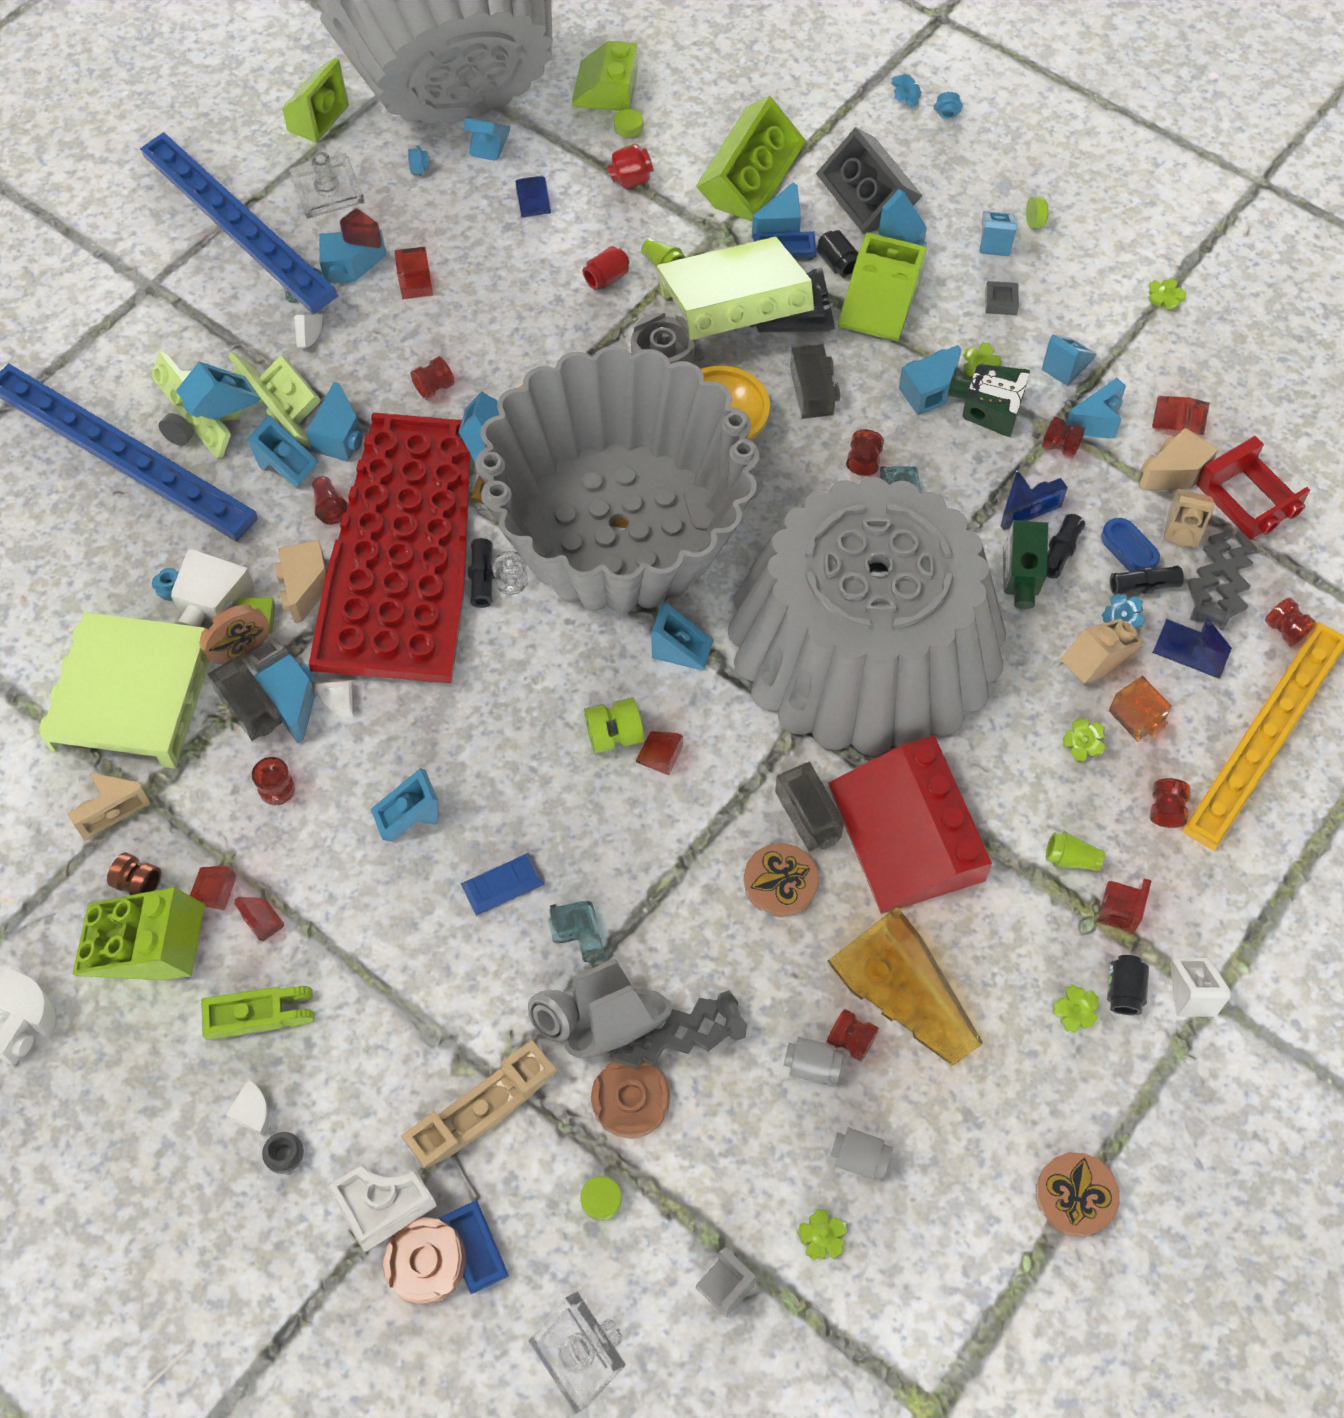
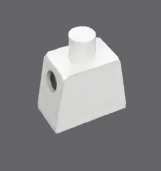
(208, 587)

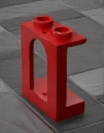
(1245, 459)

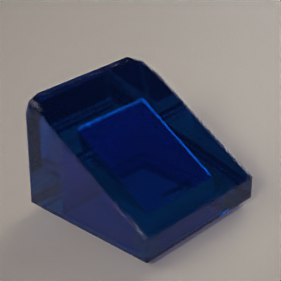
(532, 196)

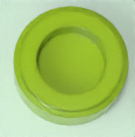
(628, 123)
(1037, 212)
(601, 1198)

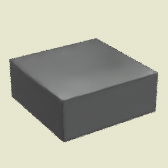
(1001, 298)

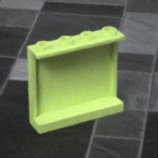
(736, 287)
(127, 687)

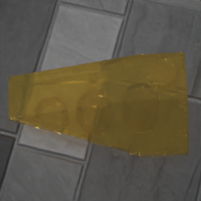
(902, 978)

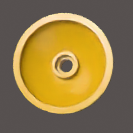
(746, 392)

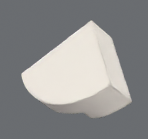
(307, 329)
(337, 697)
(250, 1109)

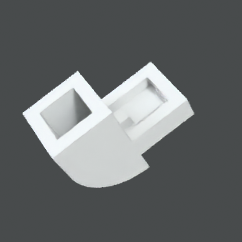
(27, 1012)

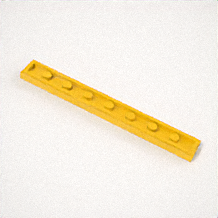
(1265, 737)

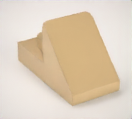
(117, 801)

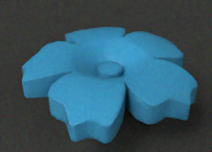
(906, 89)
(1125, 609)

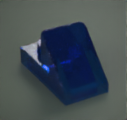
(1030, 503)
(1199, 650)

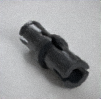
(1063, 544)
(481, 573)
(1146, 580)

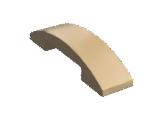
(480, 1108)

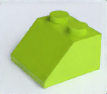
(607, 77)
(317, 102)

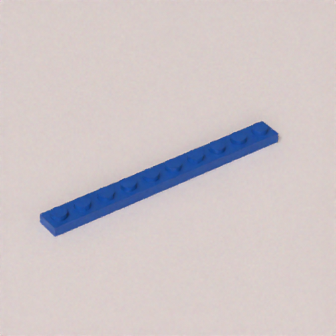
(240, 223)
(126, 454)

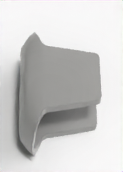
(612, 1011)

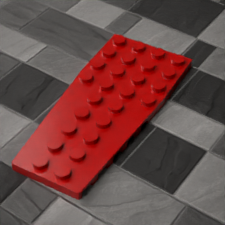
(400, 556)

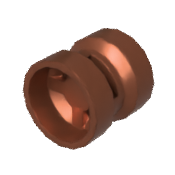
(132, 875)

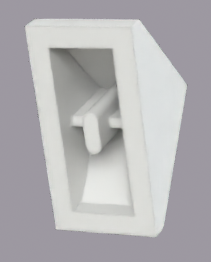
(1198, 987)

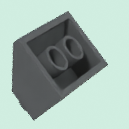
(864, 179)

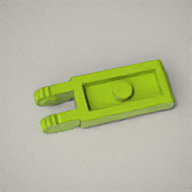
(254, 1011)

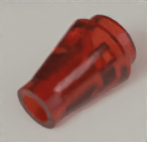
(328, 501)

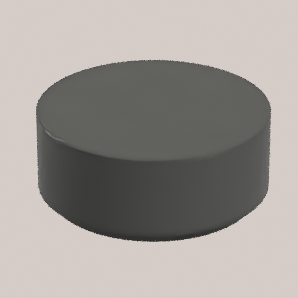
(176, 429)

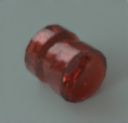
(432, 377)
(1056, 433)
(865, 452)
(1290, 621)
(273, 773)
(1170, 803)
(862, 1035)

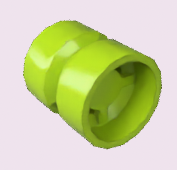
(625, 720)

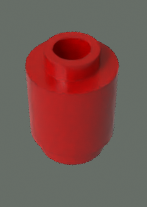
(606, 268)

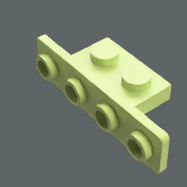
(283, 392)
(211, 432)

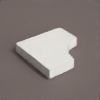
(380, 1204)

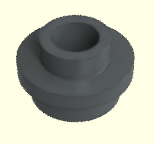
(277, 1142)

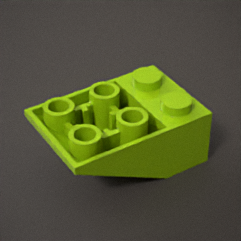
(882, 286)
(140, 936)

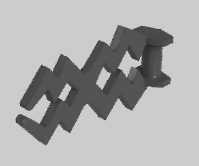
(1232, 602)
(664, 1037)

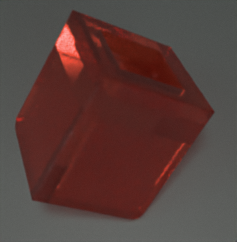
(413, 272)
(1180, 413)
(1124, 905)

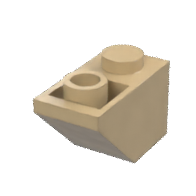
(1178, 463)
(1188, 518)
(303, 573)
(1101, 649)

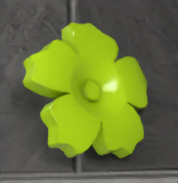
(1166, 294)
(975, 358)
(1085, 739)
(1077, 1008)
(822, 1236)

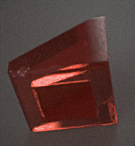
(360, 229)
(660, 751)
(214, 886)
(259, 916)

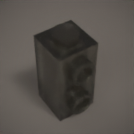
(813, 381)
(245, 698)
(809, 807)

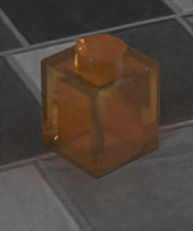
(1140, 709)

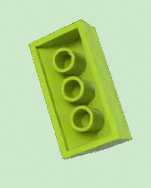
(752, 160)

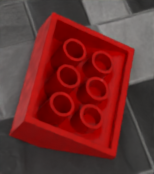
(910, 826)

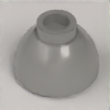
(553, 1014)

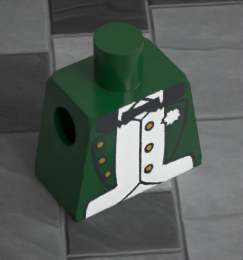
(992, 396)
(1025, 561)

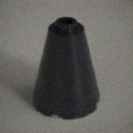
(816, 320)

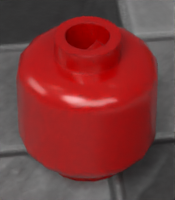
(630, 166)

